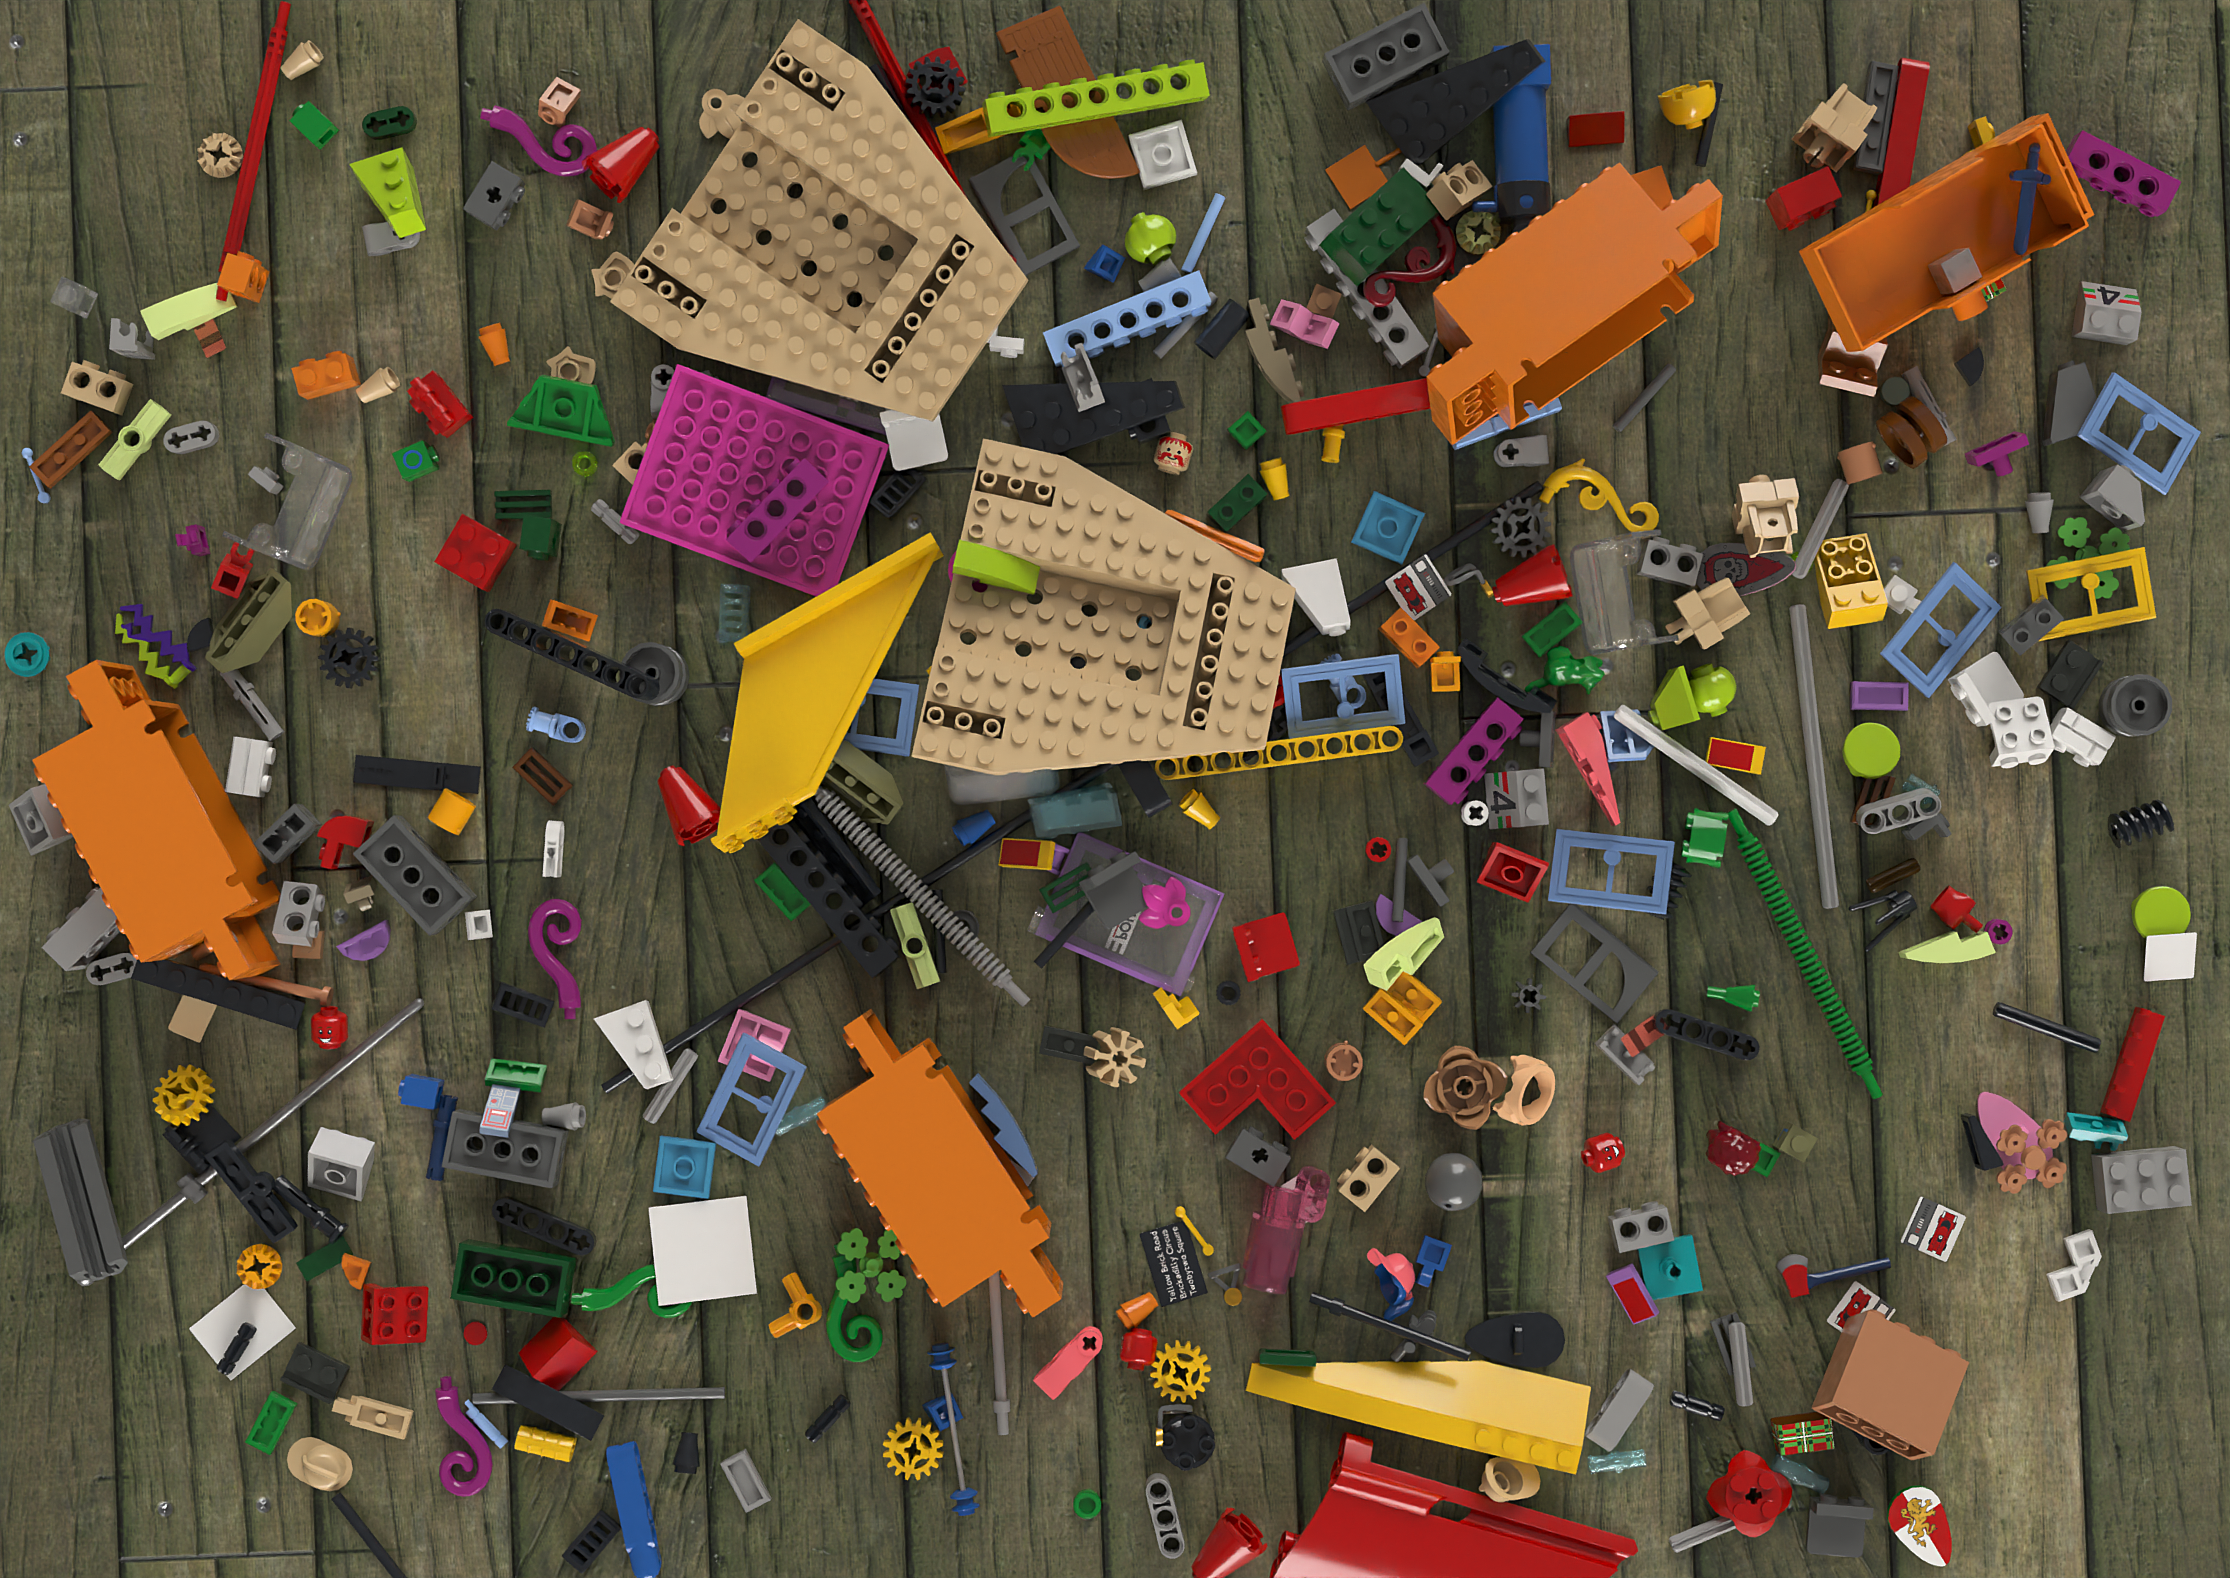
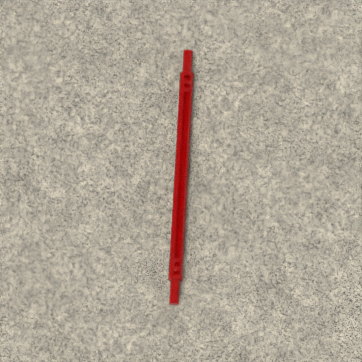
(897, 79)
(255, 139)

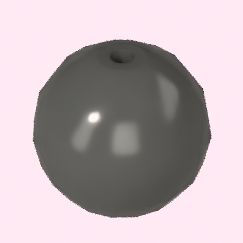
(1453, 1182)

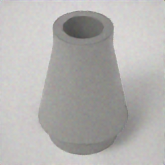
(1161, 274)
(2039, 511)
(565, 1116)

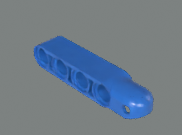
(634, 1509)

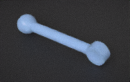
(43, 497)

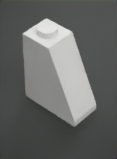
(1320, 595)

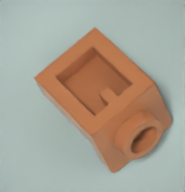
(557, 102)

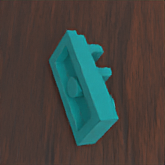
(2096, 1129)

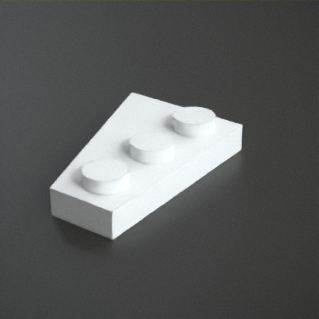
(638, 1042)

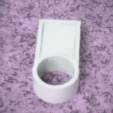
(553, 849)

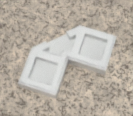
(2084, 1258)

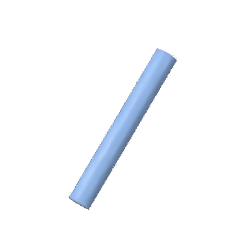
(1203, 233)

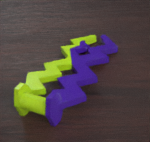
(146, 637)

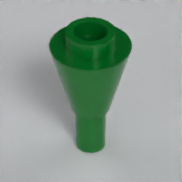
(1740, 996)

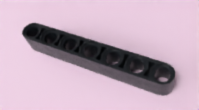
(583, 657)
(1140, 775)

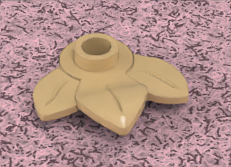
(720, 119)

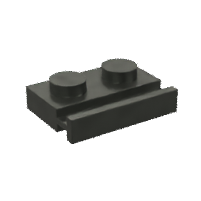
(2070, 674)
(1358, 931)
(315, 1373)

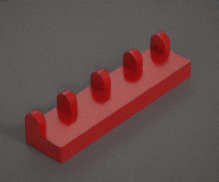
(2132, 1064)

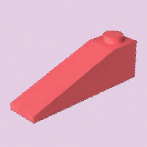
(1587, 750)

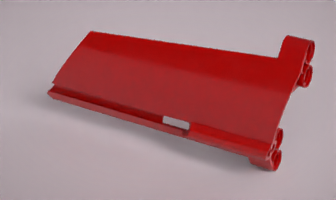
(1381, 1527)

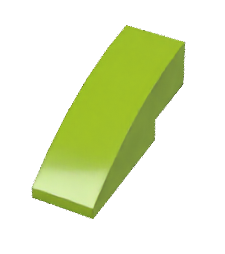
(995, 567)

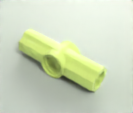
(147, 425)
(920, 963)

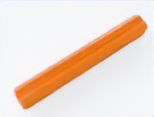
(1230, 542)

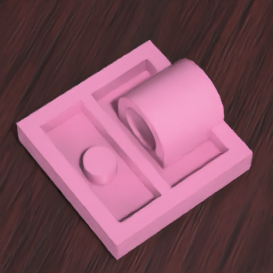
(761, 1029)

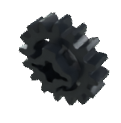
(933, 75)
(344, 647)

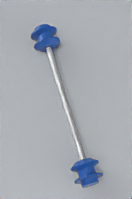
(964, 1495)

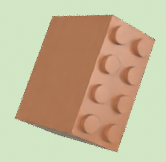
(1890, 1384)

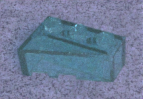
(1075, 811)

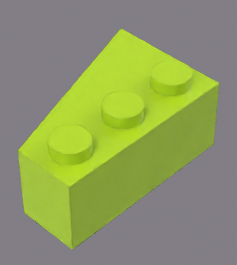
(393, 189)

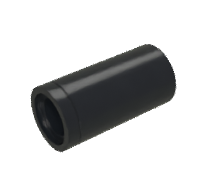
(1222, 329)

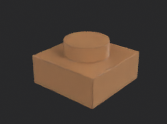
(1323, 301)
(312, 952)

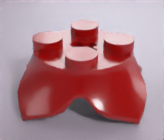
(1728, 1494)

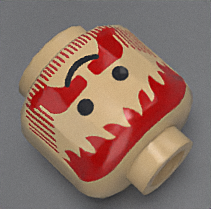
(1173, 453)

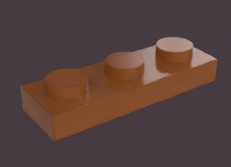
(70, 449)

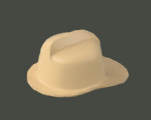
(319, 1464)
(1509, 1479)

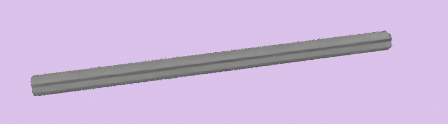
(1814, 756)

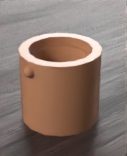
(1860, 462)
(1343, 1061)

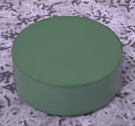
(1894, 391)

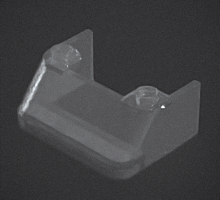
(307, 509)
(1606, 596)
(977, 787)

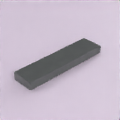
(1878, 92)

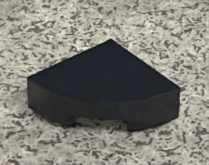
(1971, 366)
(200, 635)

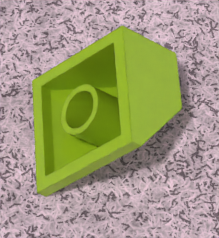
(1673, 701)

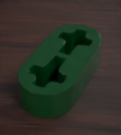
(388, 116)

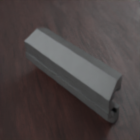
(80, 1201)

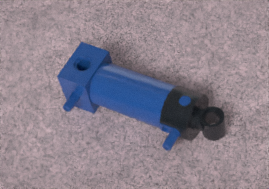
(1521, 151)

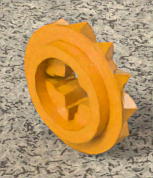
(269, 1274)

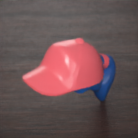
(1396, 1281)

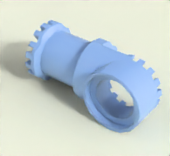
(1349, 684)
(554, 725)

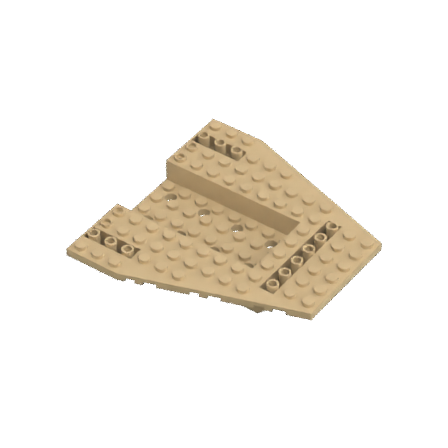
(840, 135)
(1202, 663)

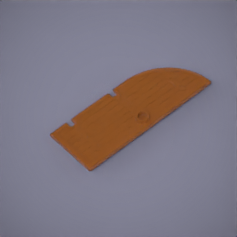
(1052, 54)

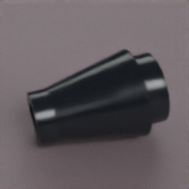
(687, 1454)

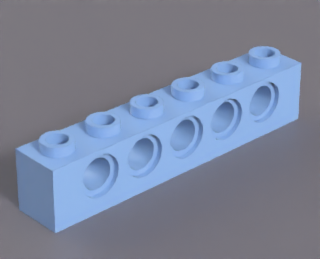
(1189, 285)

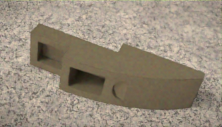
(1273, 364)

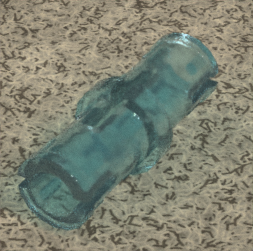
(801, 1115)
(1616, 1461)
(1800, 1474)

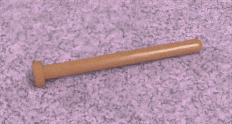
(325, 995)

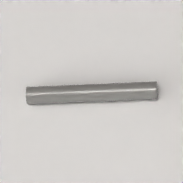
(1179, 331)

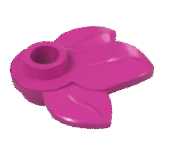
(1162, 901)

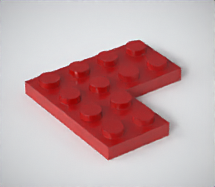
(1262, 1069)

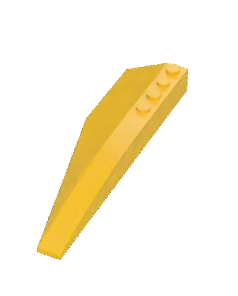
(1447, 1402)

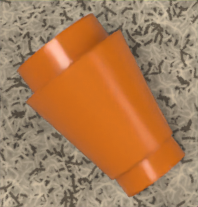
(495, 343)
(1136, 1310)

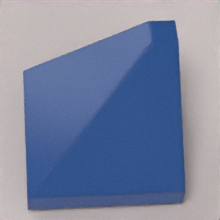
(1105, 263)
(938, 1412)

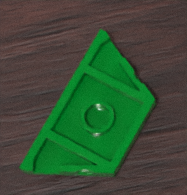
(564, 410)

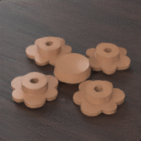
(2032, 1157)

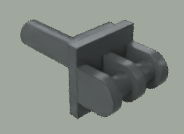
(1425, 1323)

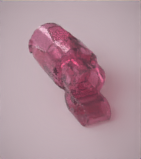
(1279, 1228)

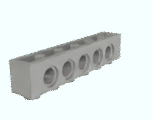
(1396, 353)

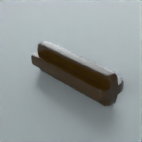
(1893, 875)

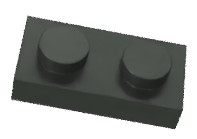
(1067, 1044)

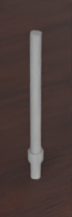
(1001, 1404)

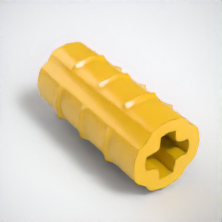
(545, 1443)

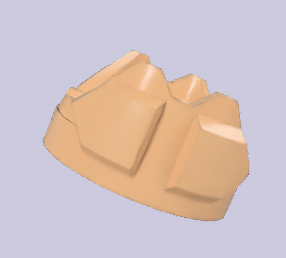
(1524, 1069)

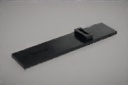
(416, 774)

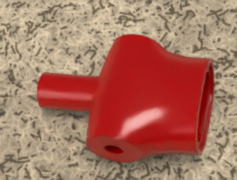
(1955, 908)

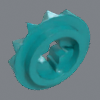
(16, 648)

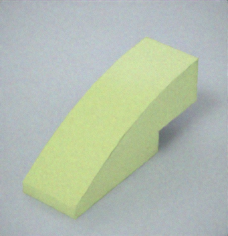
(185, 311)
(1950, 948)
(1403, 953)

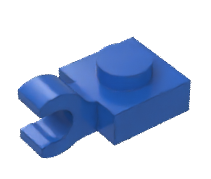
(1433, 1256)

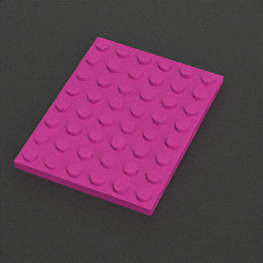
(720, 453)

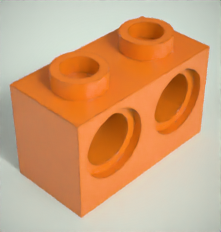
(243, 276)
(1409, 638)

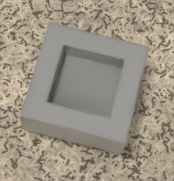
(266, 479)

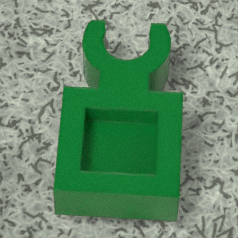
(1034, 144)

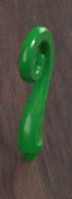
(601, 1299)
(834, 1316)

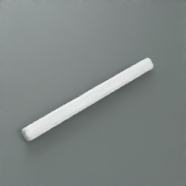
(1695, 765)

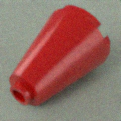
(622, 162)
(1534, 580)
(688, 806)
(1228, 1547)

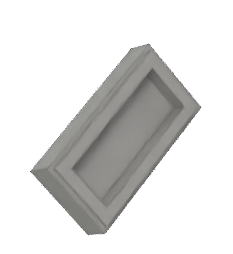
(745, 1480)

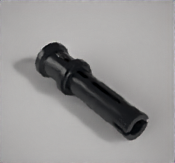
(319, 1217)

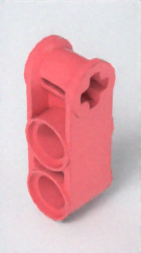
(1069, 1362)

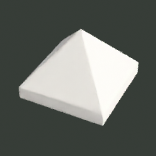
(478, 924)

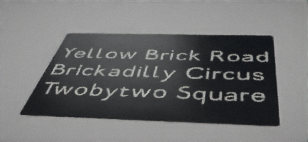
(1173, 1263)

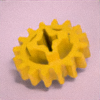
(183, 1095)
(1192, 1365)
(924, 1450)

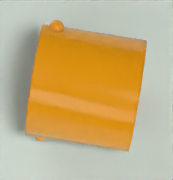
(317, 617)
(451, 811)

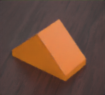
(569, 620)

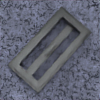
(1714, 1325)

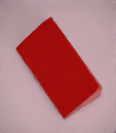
(1596, 129)

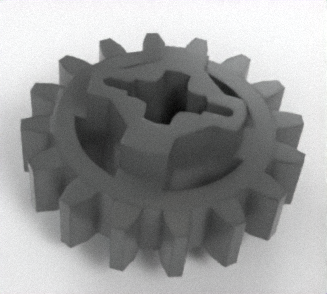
(1510, 520)

